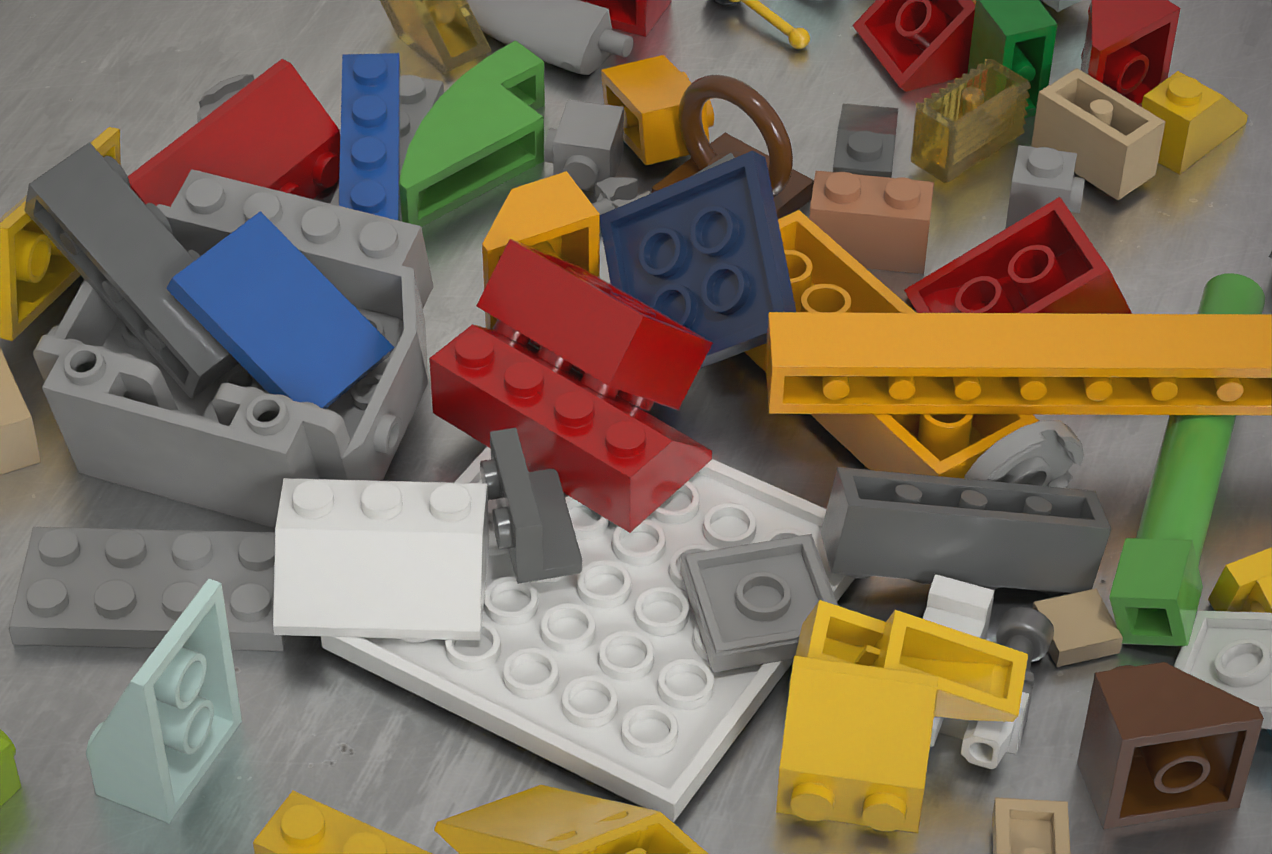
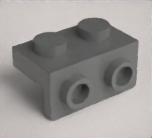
(529, 513)

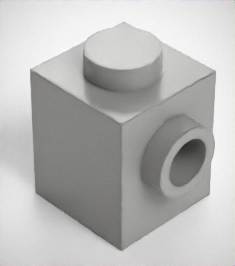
(587, 143)
(1040, 178)

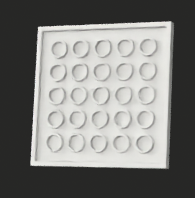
(610, 659)

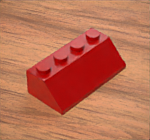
(262, 136)
(600, 446)

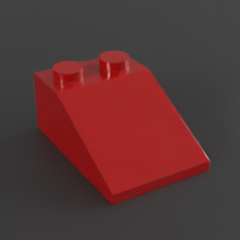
(1027, 268)

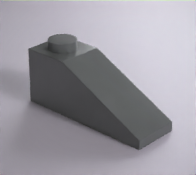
(866, 140)

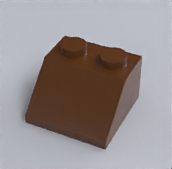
(1164, 745)

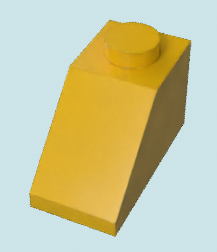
(1194, 120)

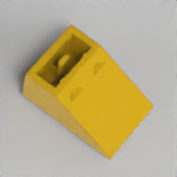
(563, 823)

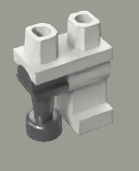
(1021, 628)

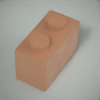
(875, 218)

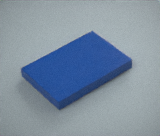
(279, 315)

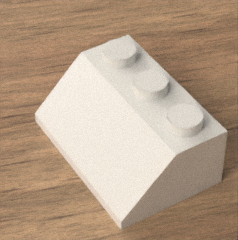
(381, 559)

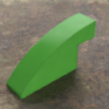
(475, 136)

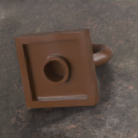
(789, 187)

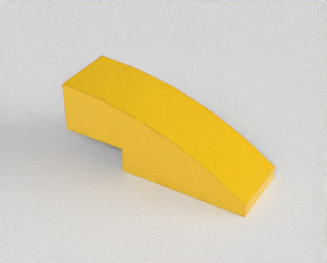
(975, 675)

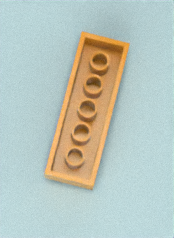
(921, 444)

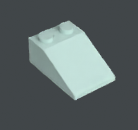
(171, 714)

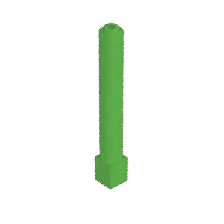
(1158, 570)

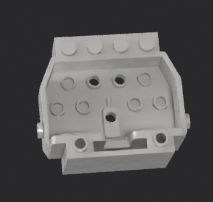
(234, 438)

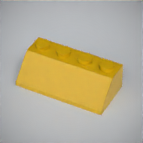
(30, 264)

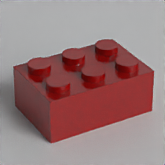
(592, 328)

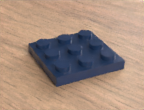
(705, 254)

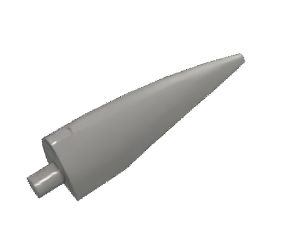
(557, 31)

